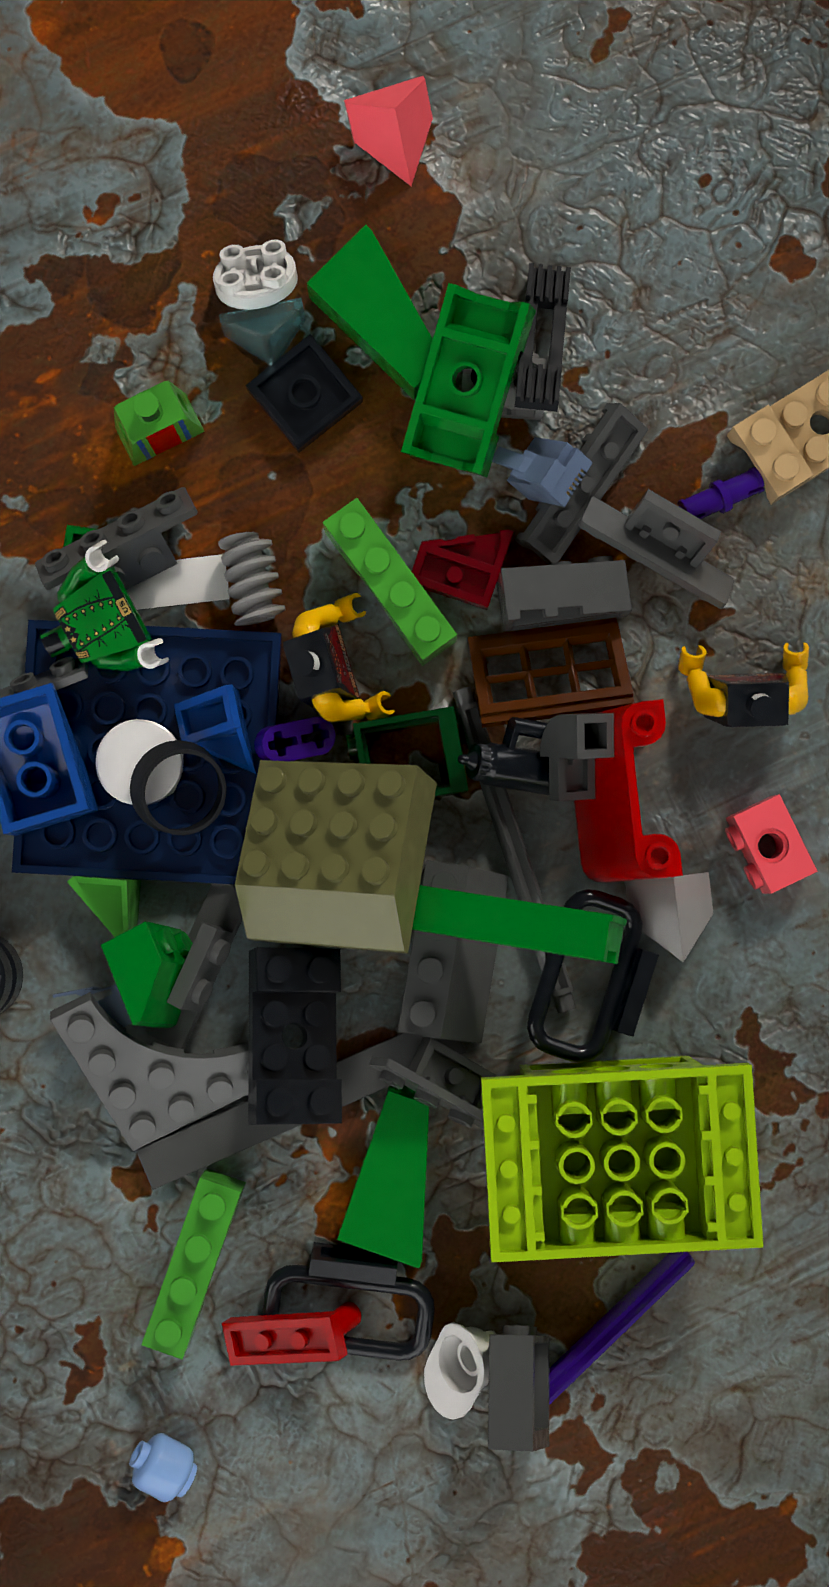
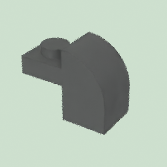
(572, 746)

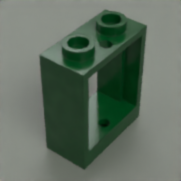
(449, 737)

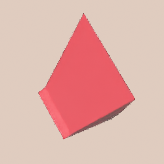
(393, 125)

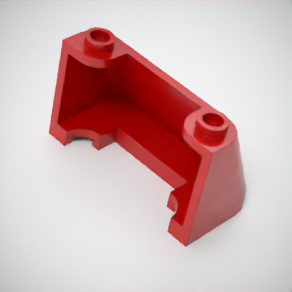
(610, 824)

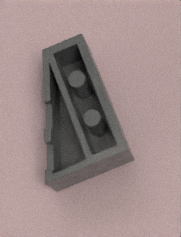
(563, 593)

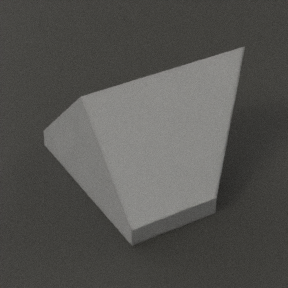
(673, 909)

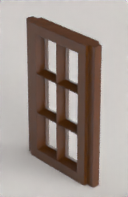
(548, 638)

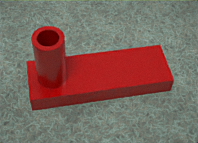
(290, 1336)

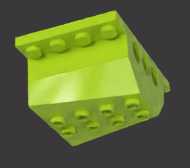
(621, 1159)

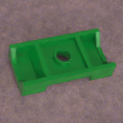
(478, 335)

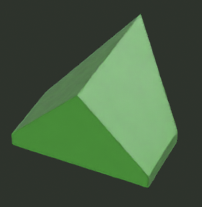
(111, 900)

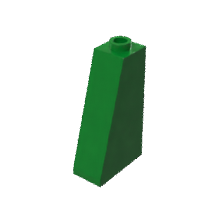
(373, 309)
(389, 1192)

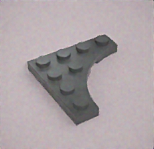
(147, 1085)

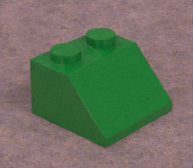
(145, 970)

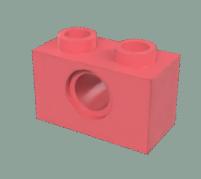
(791, 859)

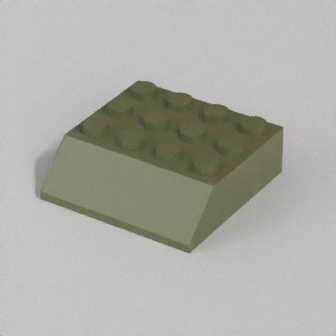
(334, 854)

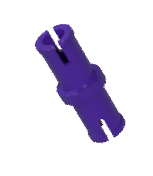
(723, 494)

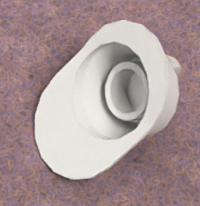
(457, 1369)

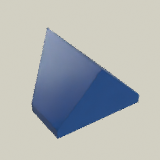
(217, 725)

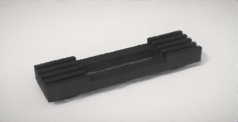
(538, 386)

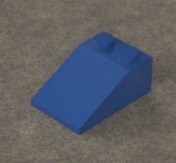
(39, 764)

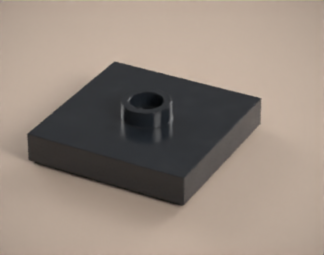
(304, 393)

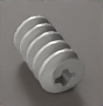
(250, 578)

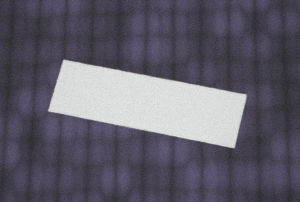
(184, 583)

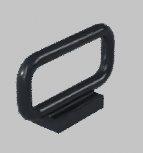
(623, 994)
(365, 1271)

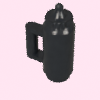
(509, 765)

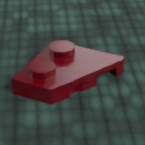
(463, 566)

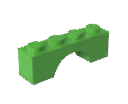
(390, 581)
(193, 1263)

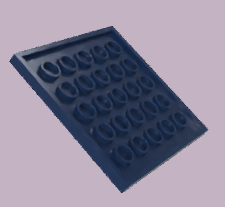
(115, 838)

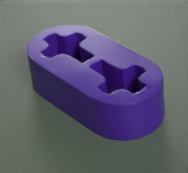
(293, 730)

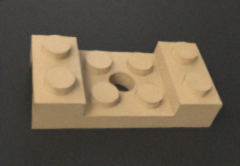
(783, 441)

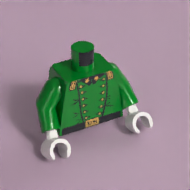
(100, 618)

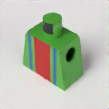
(155, 421)

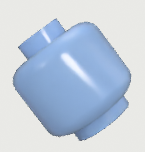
(163, 1467)

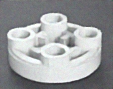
(255, 275)
(124, 748)

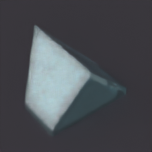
(265, 330)

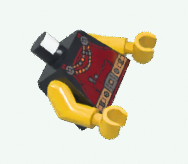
(323, 667)
(748, 698)

